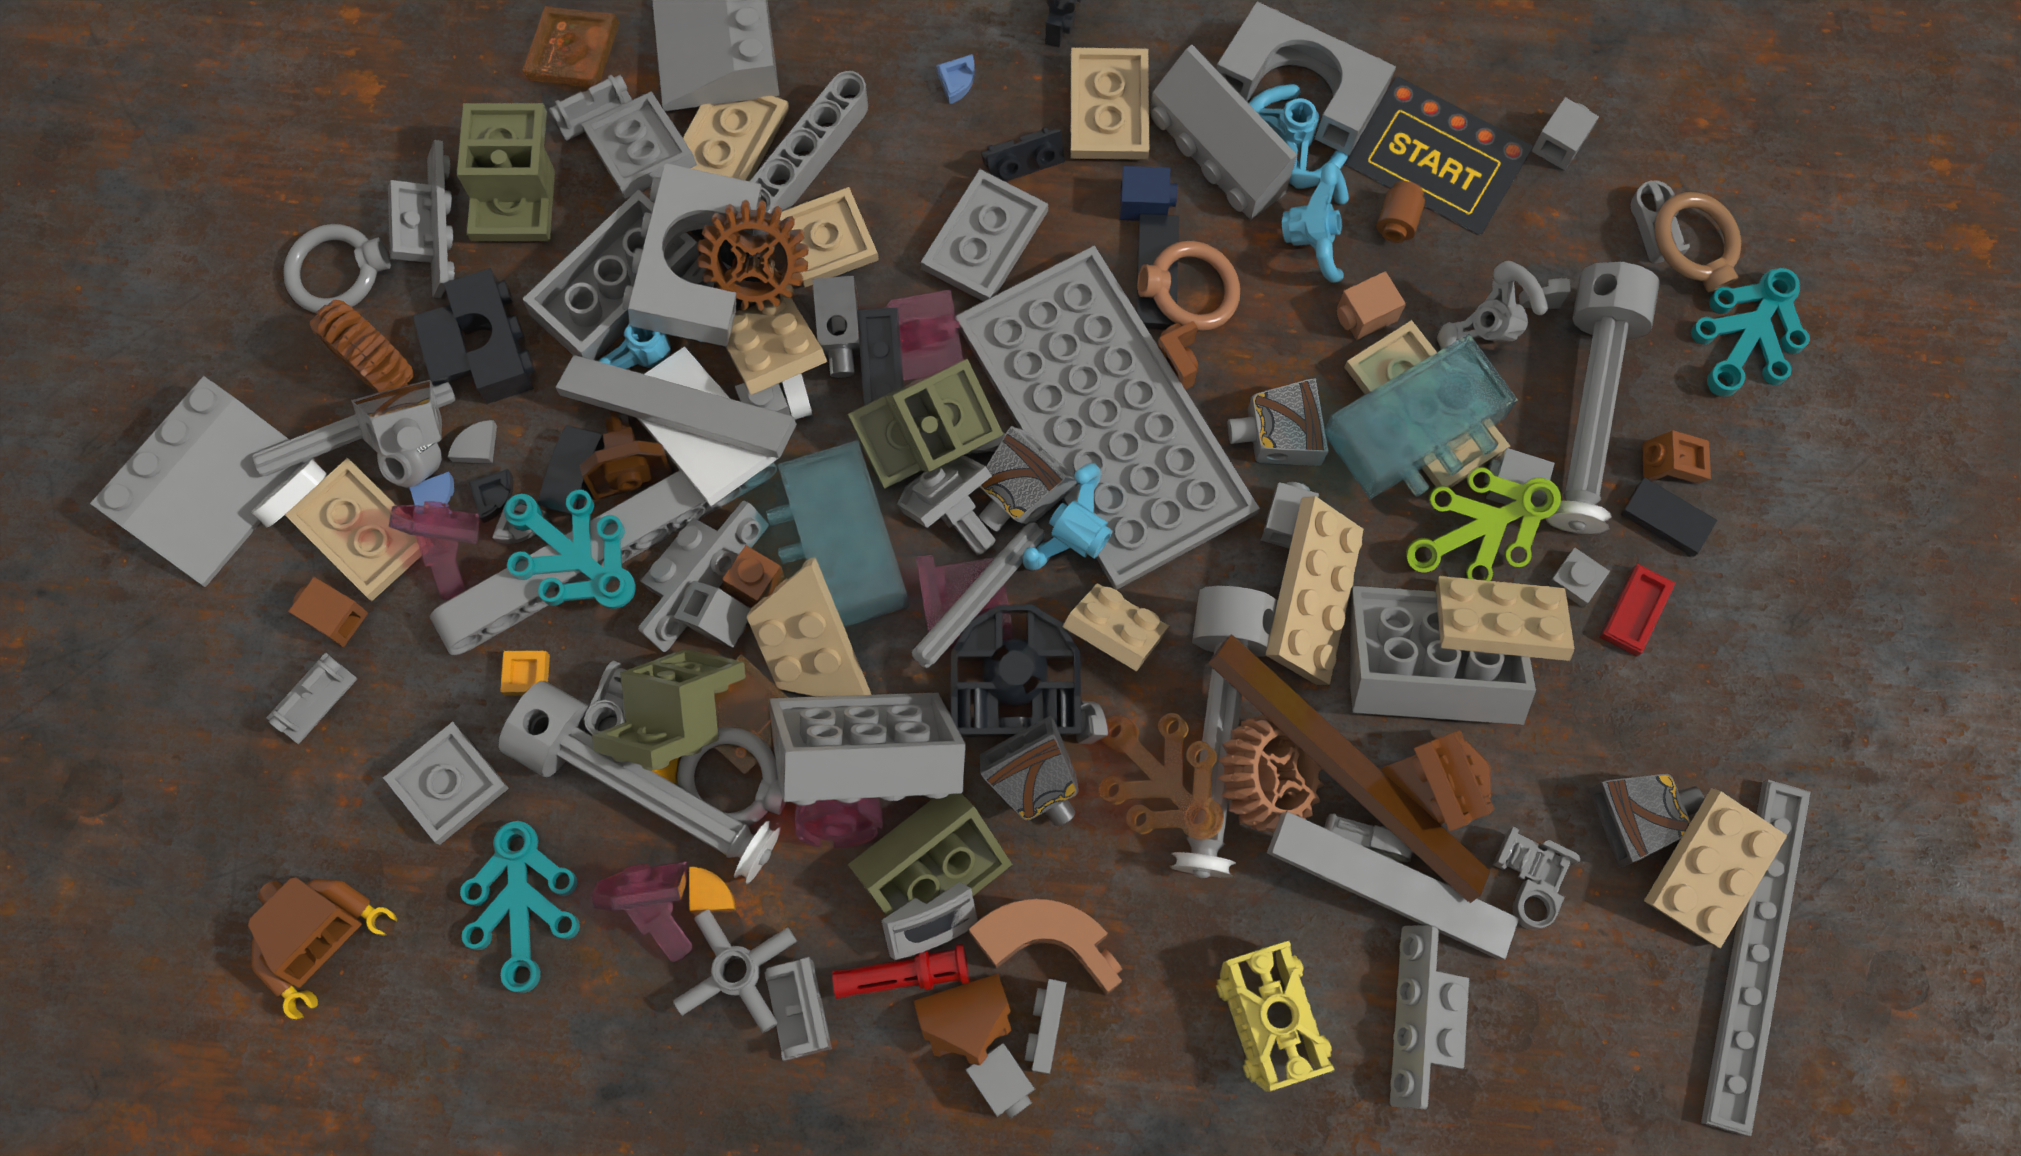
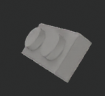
(1049, 1007)

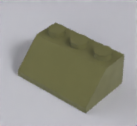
(931, 854)

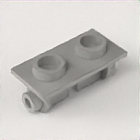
(588, 105)
(311, 698)

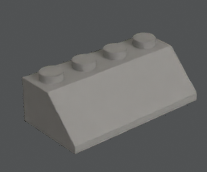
(1222, 134)

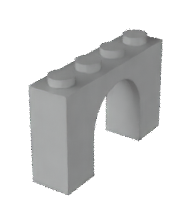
(1276, 40)
(660, 298)

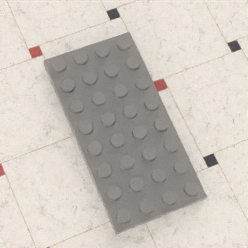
(1100, 392)

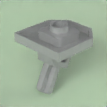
(945, 495)

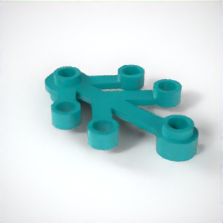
(1755, 327)
(573, 555)
(517, 899)

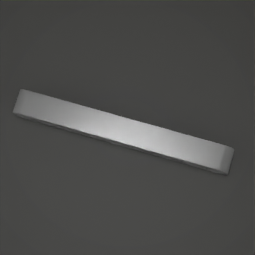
(507, 600)

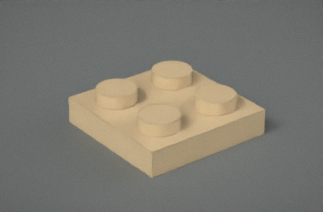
(834, 235)
(1116, 626)

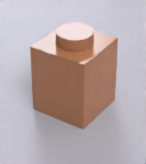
(1370, 306)

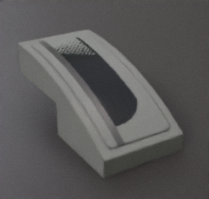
(925, 926)

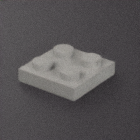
(445, 783)

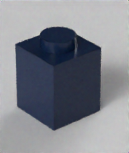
(1146, 192)

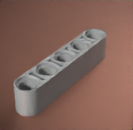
(811, 137)

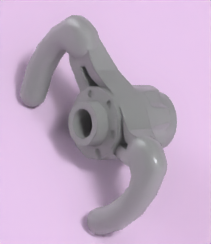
(1499, 315)

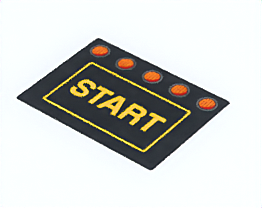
(1444, 150)

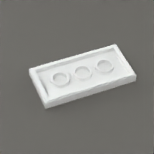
(707, 463)

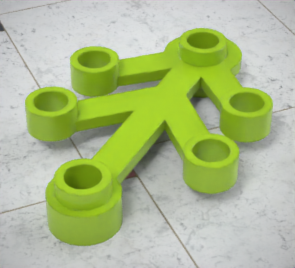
(1489, 522)

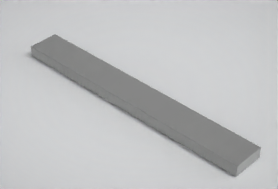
(1755, 971)

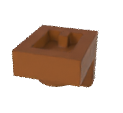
(1181, 359)
(1677, 456)

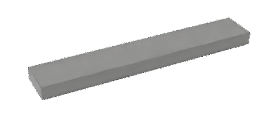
(677, 406)
(1392, 885)

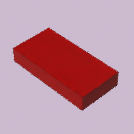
(1637, 610)

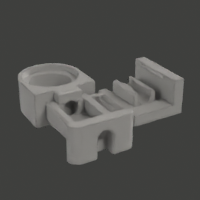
(1543, 869)

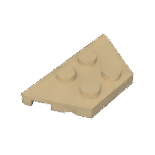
(806, 638)

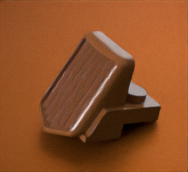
(1446, 780)

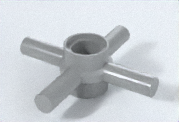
(746, 987)

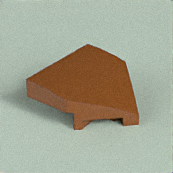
(965, 1018)

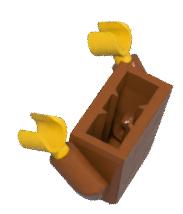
(302, 930)

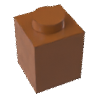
(752, 577)
(327, 611)

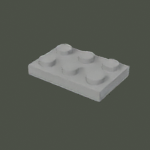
(637, 143)
(984, 236)

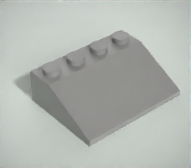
(714, 51)
(196, 482)
(1405, 672)
(865, 747)

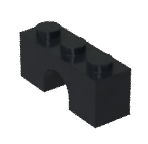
(499, 366)

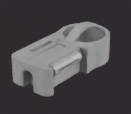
(1646, 219)
(1372, 837)

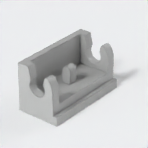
(798, 1009)

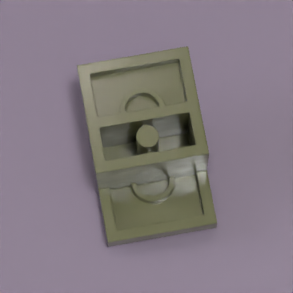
(506, 171)
(925, 424)
(669, 708)

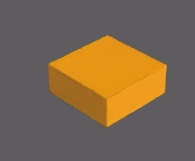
(523, 670)

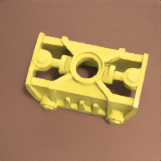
(1253, 1025)

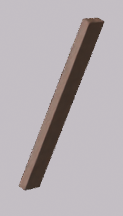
(1350, 768)

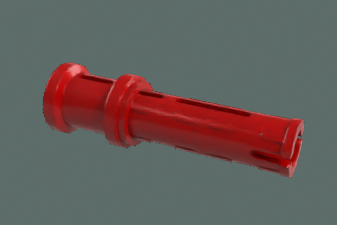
(922, 970)

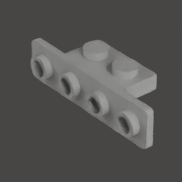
(419, 220)
(695, 555)
(1428, 1018)

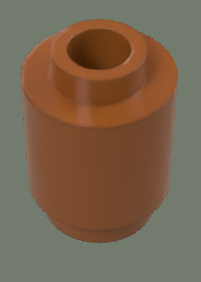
(1401, 212)

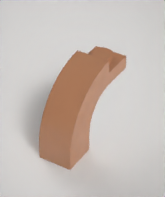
(1051, 922)

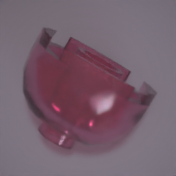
(839, 821)

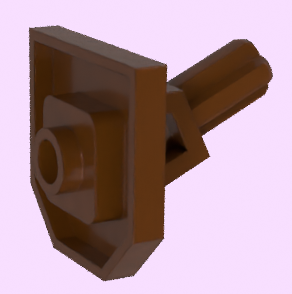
(624, 461)

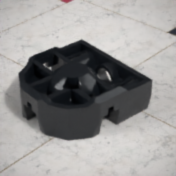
(1004, 679)

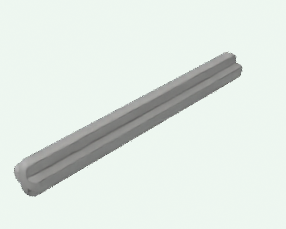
(324, 439)
(976, 596)

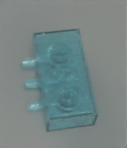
(1421, 419)
(843, 530)

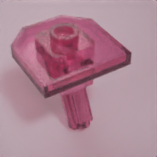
(927, 333)
(438, 537)
(648, 898)

